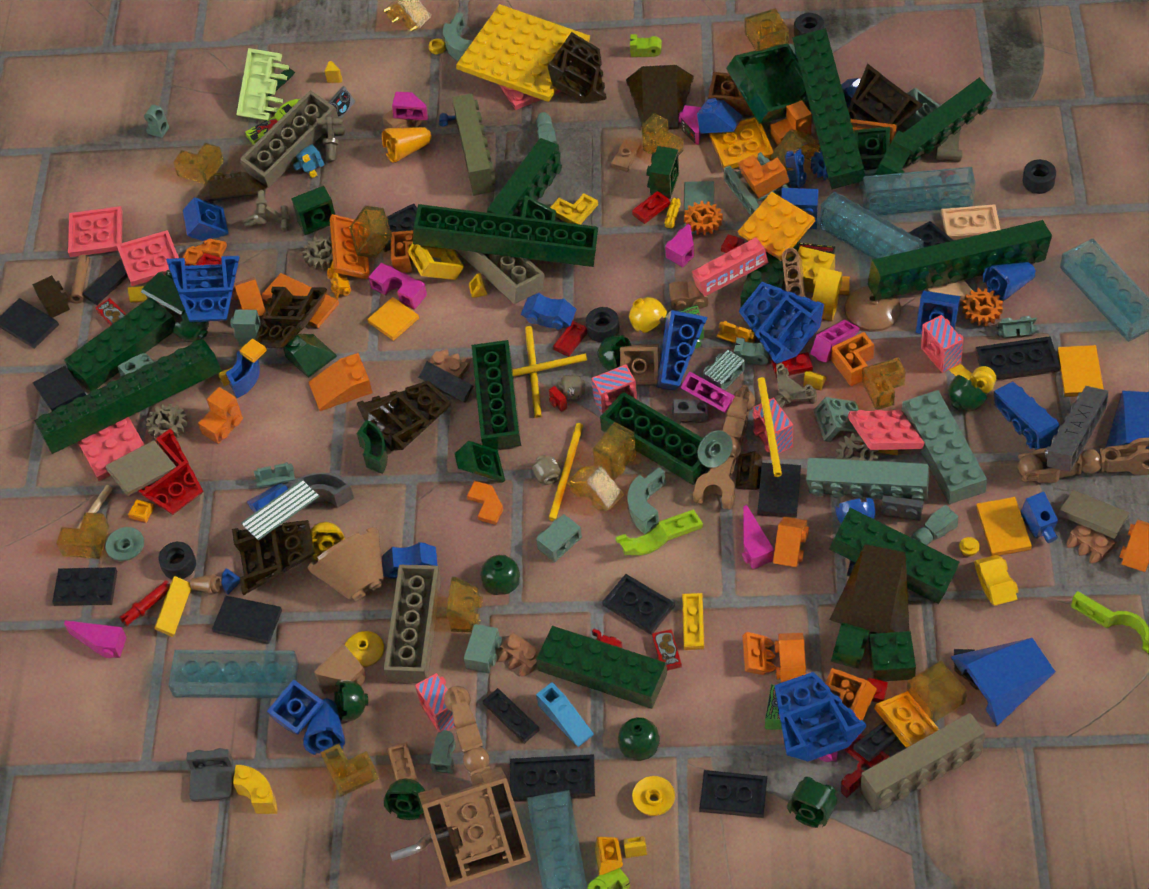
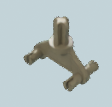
(331, 142)
(266, 214)
(791, 391)

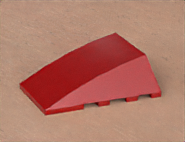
(177, 486)

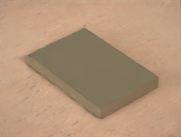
(140, 467)
(1094, 514)

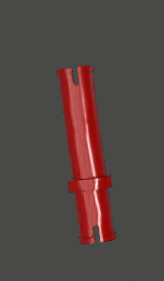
(139, 609)

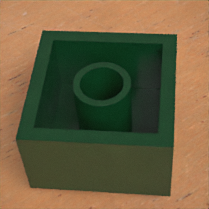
(663, 171)
(313, 210)
(892, 656)

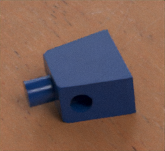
(1040, 517)

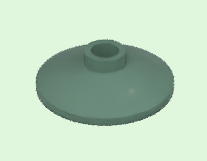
(715, 449)
(122, 538)

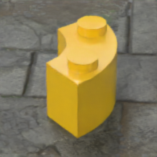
(827, 291)
(995, 580)
(255, 786)

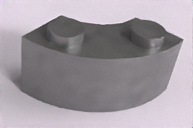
(329, 488)

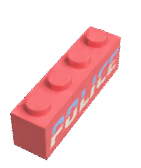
(730, 267)

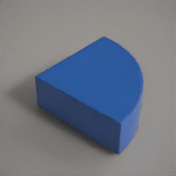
(229, 581)

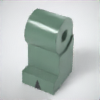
(156, 119)
(751, 352)
(134, 364)
(441, 755)

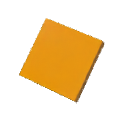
(393, 318)

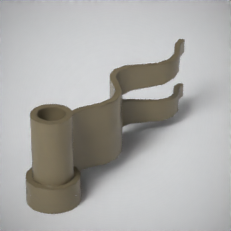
(950, 149)

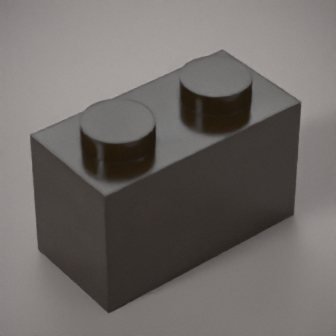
(51, 296)

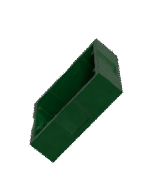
(769, 81)

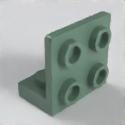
(833, 416)

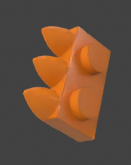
(757, 654)

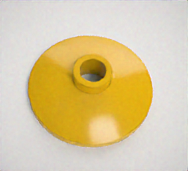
(371, 652)
(653, 787)

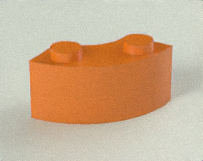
(1137, 551)
(791, 656)

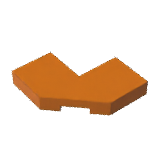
(210, 246)
(486, 495)

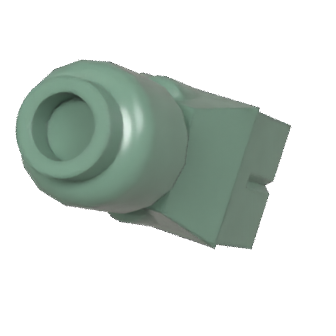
(545, 127)
(937, 525)

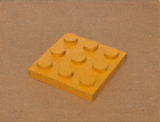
(745, 141)
(776, 225)

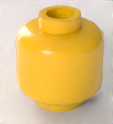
(983, 378)

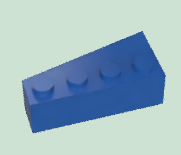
(678, 345)
(1026, 415)

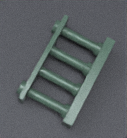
(742, 189)

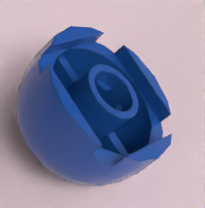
(866, 508)

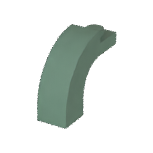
(454, 43)
(641, 512)

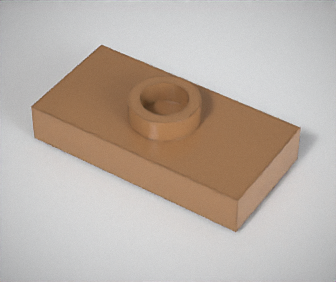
(626, 155)
(401, 762)

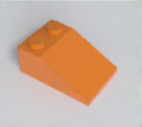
(341, 383)

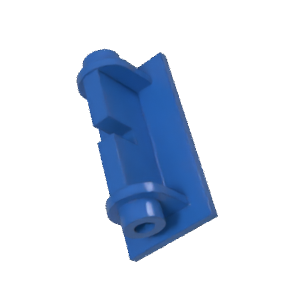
(797, 176)

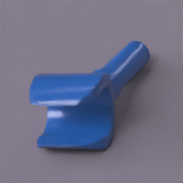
(444, 118)

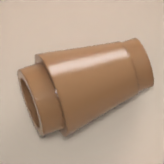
(208, 583)

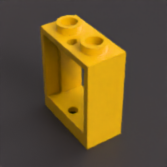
(447, 269)

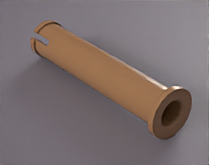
(79, 280)

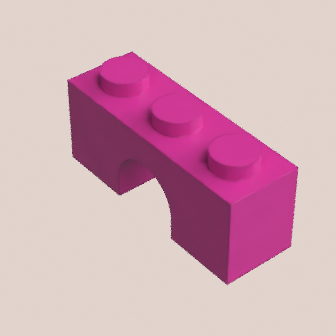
(386, 278)

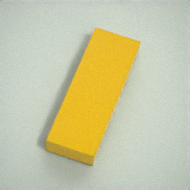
(173, 606)
(693, 621)

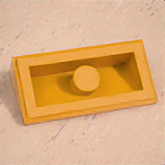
(607, 854)

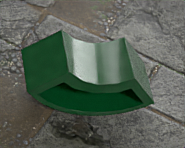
(897, 154)
(374, 446)

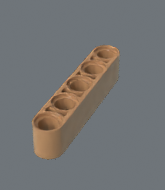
(790, 268)

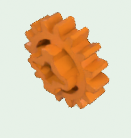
(703, 217)
(982, 307)

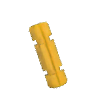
(672, 213)

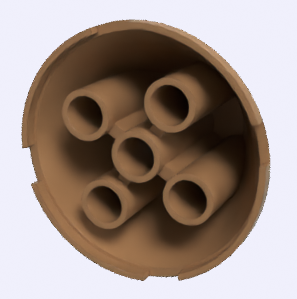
(352, 565)

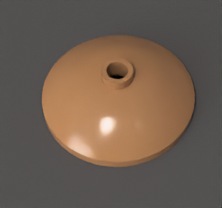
(869, 313)

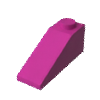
(830, 337)
(707, 391)
(756, 545)
(103, 639)

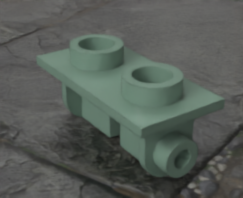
(1009, 327)
(281, 474)

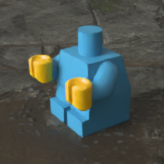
(308, 160)

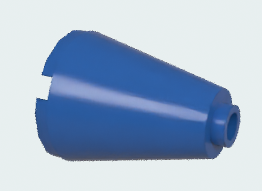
(1008, 278)
(324, 729)

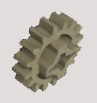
(321, 251)
(165, 419)
(852, 447)

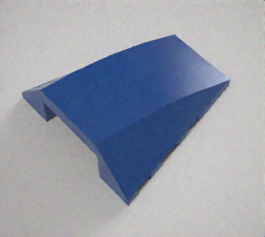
(205, 288)
(781, 320)
(1130, 419)
(1006, 674)
(814, 718)

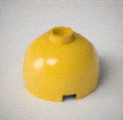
(646, 314)
(325, 536)

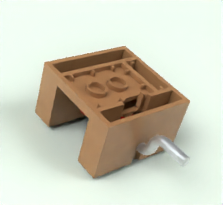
(481, 820)

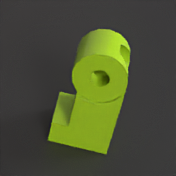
(645, 46)
(611, 880)

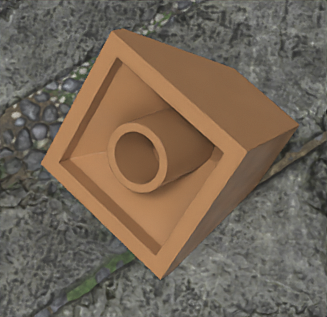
(642, 362)
(339, 666)

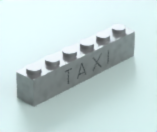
(1076, 428)

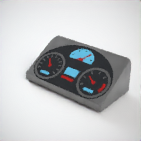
(342, 101)

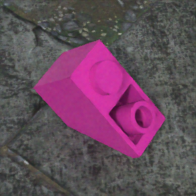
(681, 247)

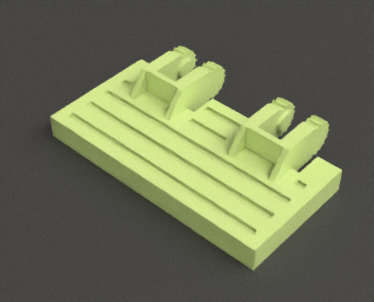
(258, 84)

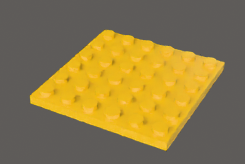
(516, 51)

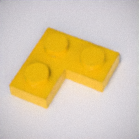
(576, 212)

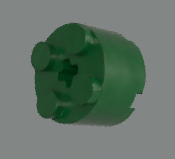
(850, 645)
(812, 802)

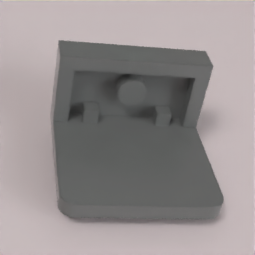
(902, 507)
(210, 774)

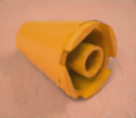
(404, 141)

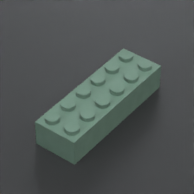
(945, 447)
(867, 478)

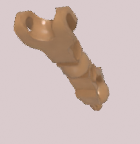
(1124, 458)
(719, 478)
(475, 756)

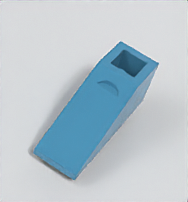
(563, 714)

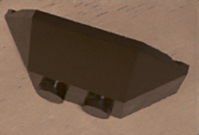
(229, 186)

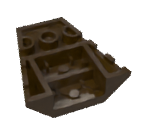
(577, 70)
(660, 91)
(881, 100)
(288, 315)
(404, 413)
(273, 553)
(876, 592)

